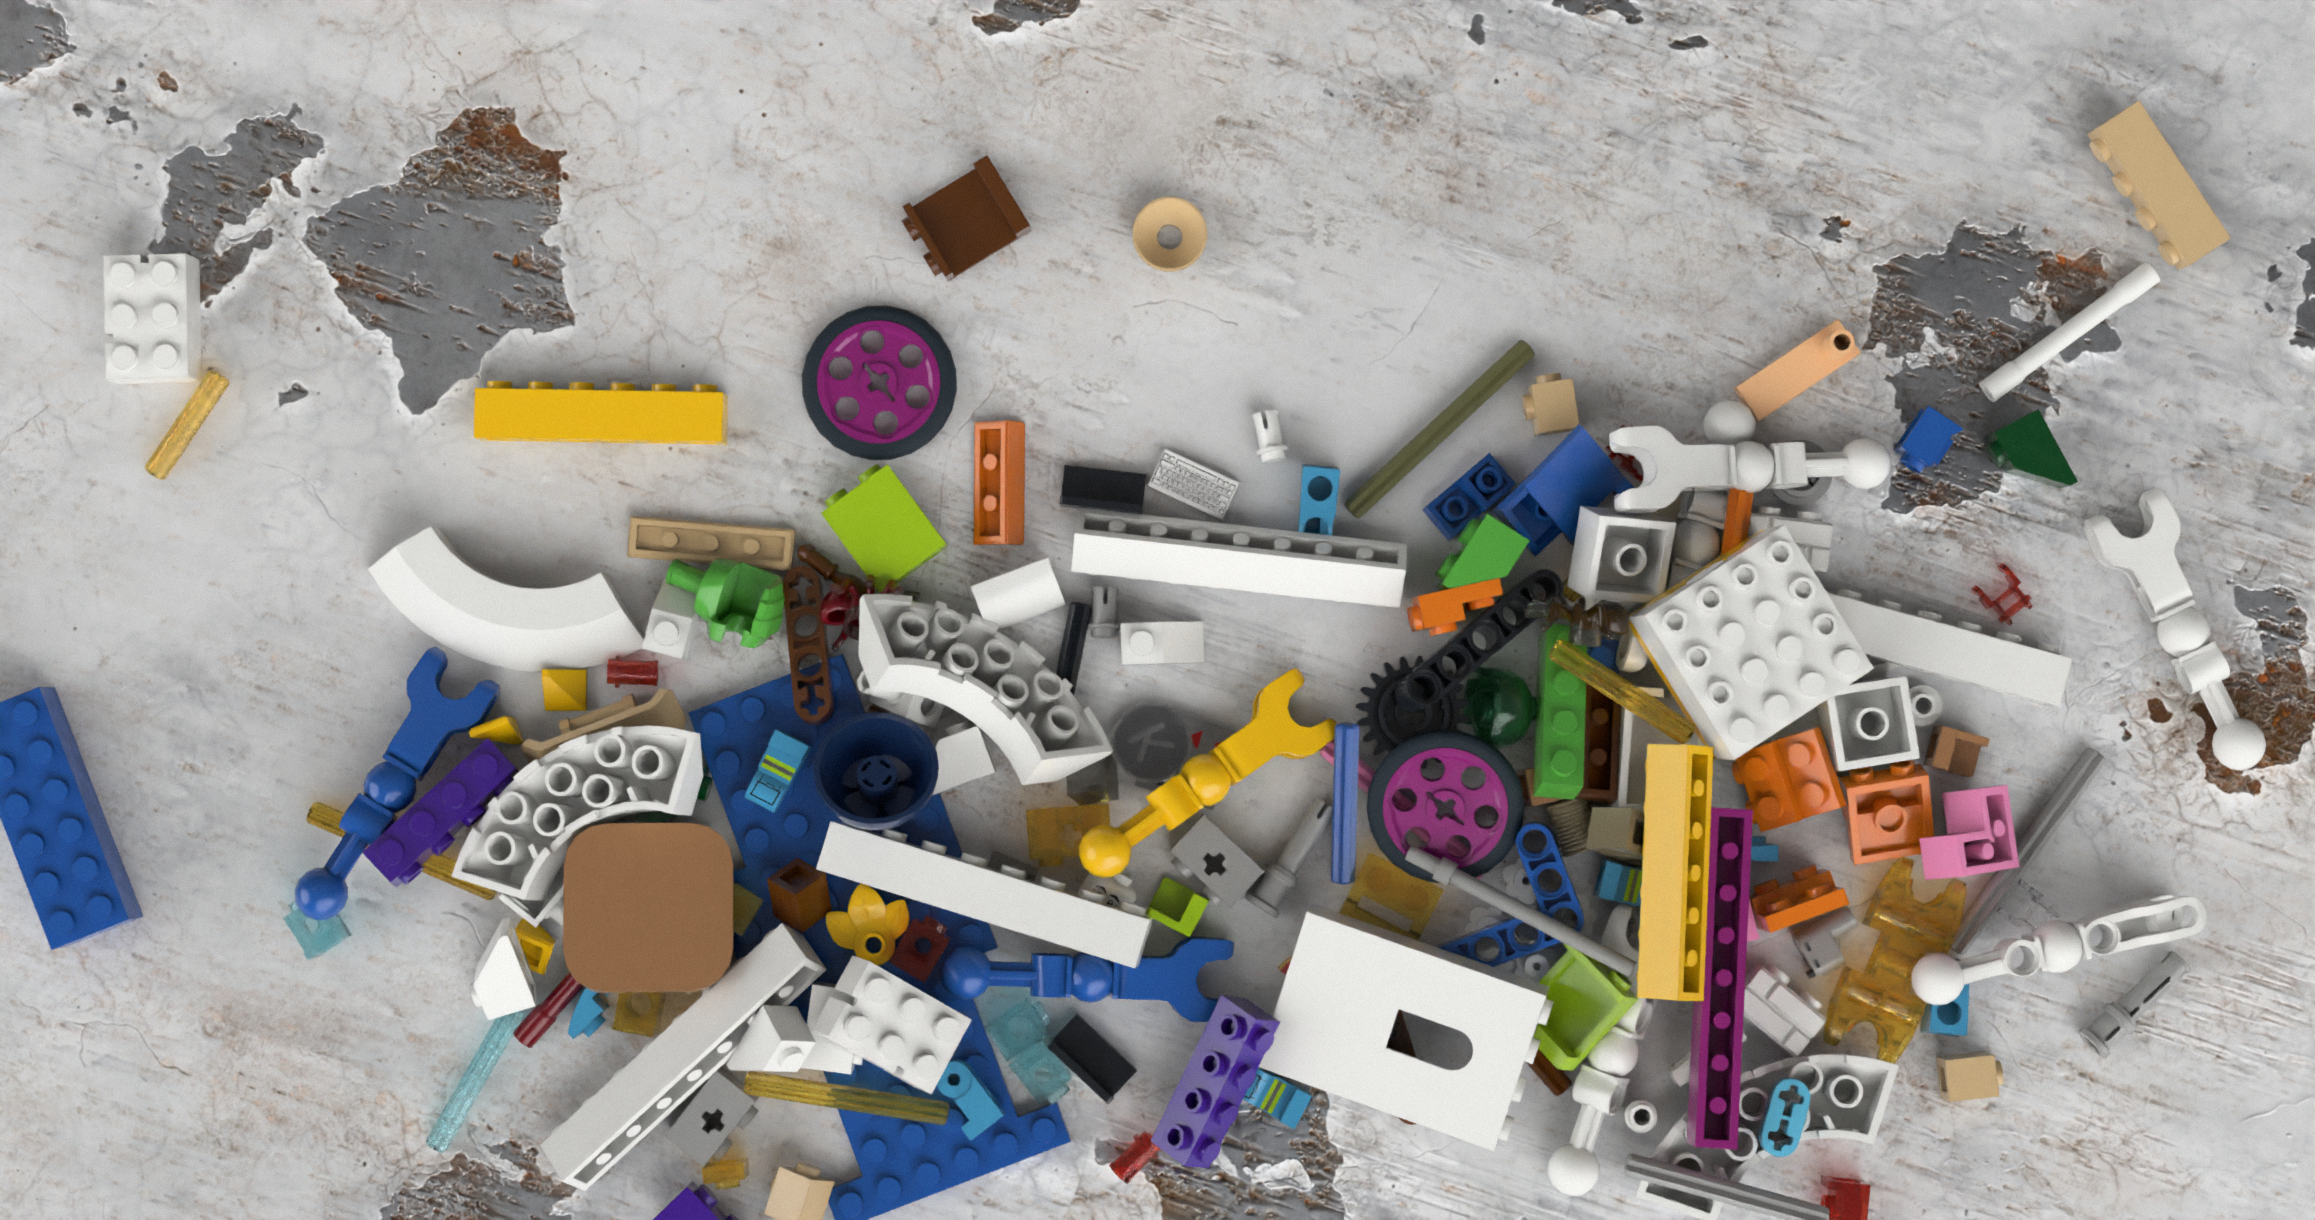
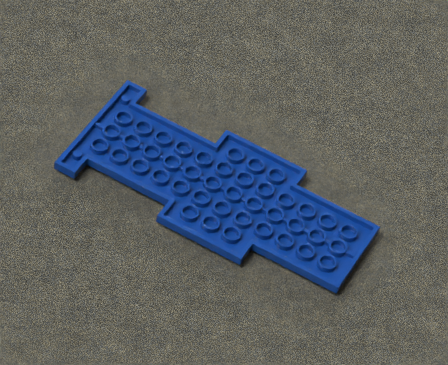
(895, 1155)

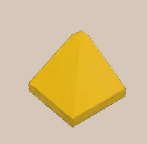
(564, 690)
(500, 730)
(536, 945)

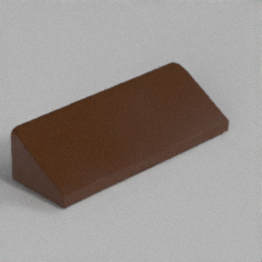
(1601, 748)

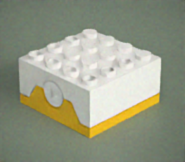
(1749, 643)

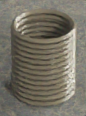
(1571, 824)

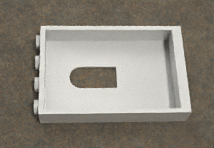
(1343, 1006)

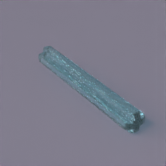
(473, 1081)

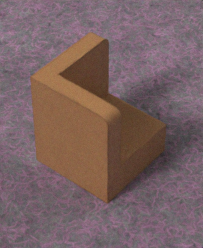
(1954, 750)

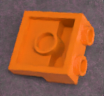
(1444, 608)
(1789, 779)
(1887, 811)
(1794, 901)

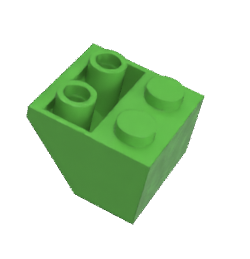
(1486, 554)

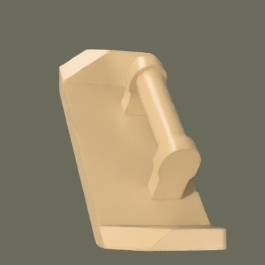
(659, 711)

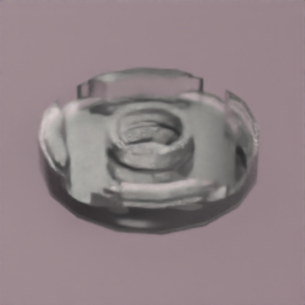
(1151, 742)

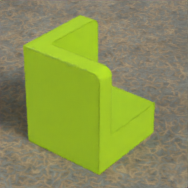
(1177, 906)

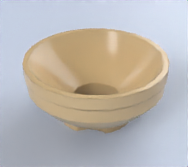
(1169, 212)

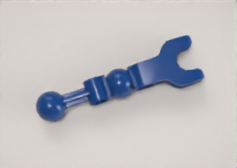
(392, 783)
(1090, 979)

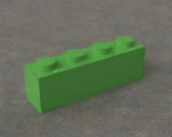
(1558, 723)

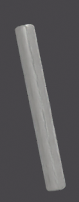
(1722, 1190)

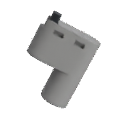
(1818, 944)

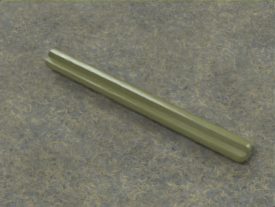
(1439, 429)

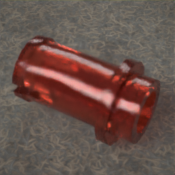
(632, 672)
(1135, 1157)

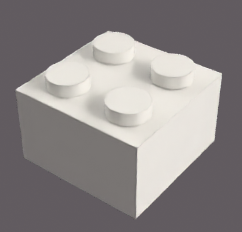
(1621, 555)
(1869, 724)

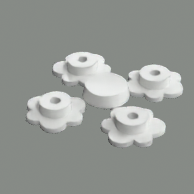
(1481, 917)

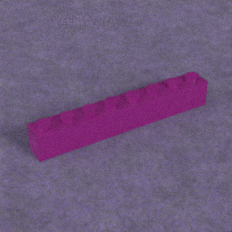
(1719, 1018)

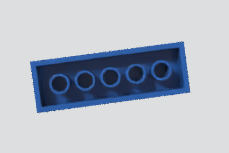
(58, 824)

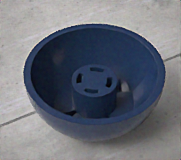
(876, 753)

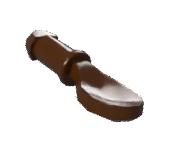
(808, 554)

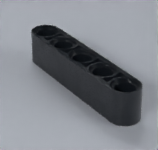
(1464, 651)

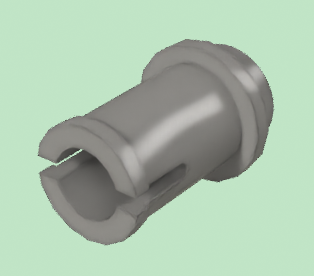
(1104, 615)

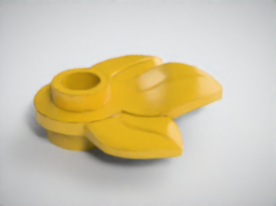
(866, 919)

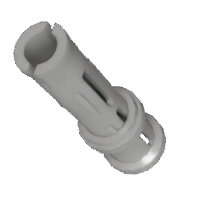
(1282, 874)
(2121, 1017)

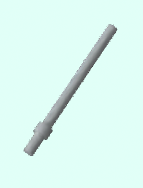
(1447, 873)

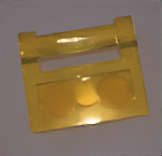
(1395, 890)

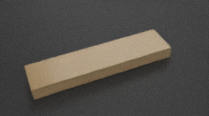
(709, 541)

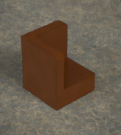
(799, 894)

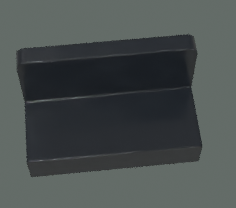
(1102, 489)
(1092, 1058)

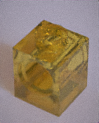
(630, 1021)

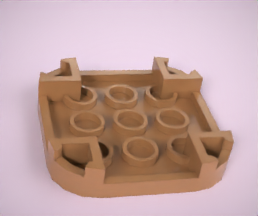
(648, 907)

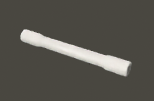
(2122, 293)

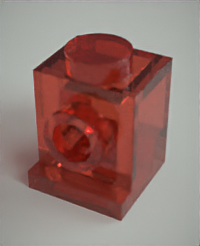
(913, 961)
(1846, 1198)

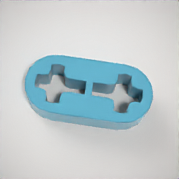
(1794, 1120)

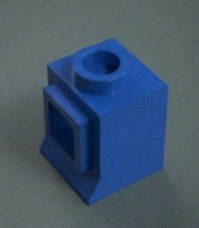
(1926, 440)

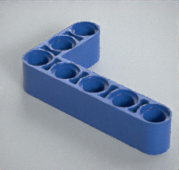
(1548, 903)

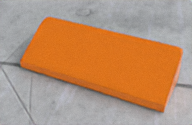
(999, 482)

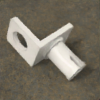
(902, 703)
(551, 908)

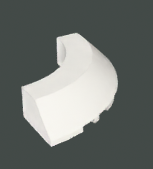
(502, 622)
(982, 677)
(571, 789)
(1845, 1103)

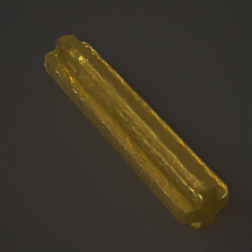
(187, 425)

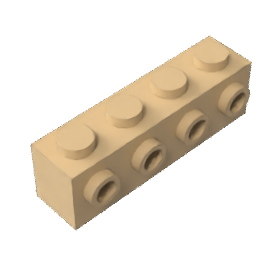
(2157, 186)

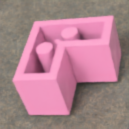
(1977, 837)

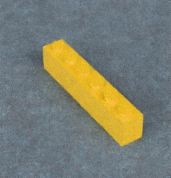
(601, 415)
(1675, 872)

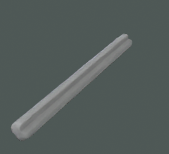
(2028, 848)

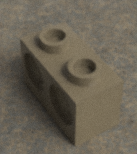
(1617, 833)

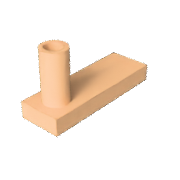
(1797, 370)

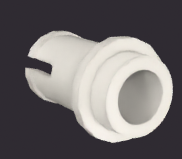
(1269, 437)
(1646, 1122)

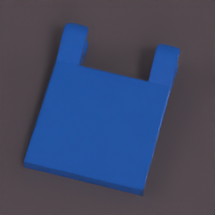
(1573, 477)

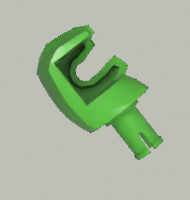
(733, 598)

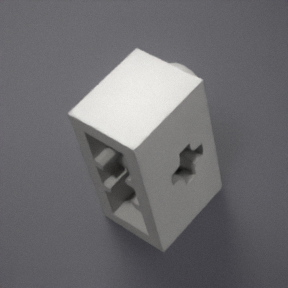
(1239, 869)
(691, 1129)

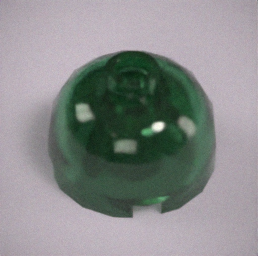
(1499, 706)

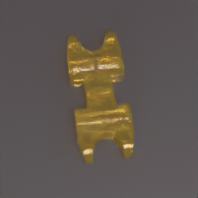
(1893, 960)

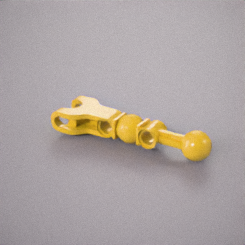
(1208, 776)

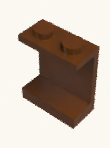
(966, 221)

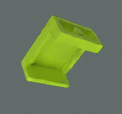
(883, 526)
(1585, 1007)

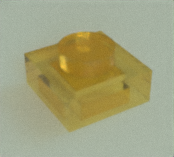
(744, 908)
(726, 1173)

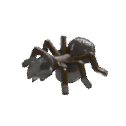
(1585, 625)

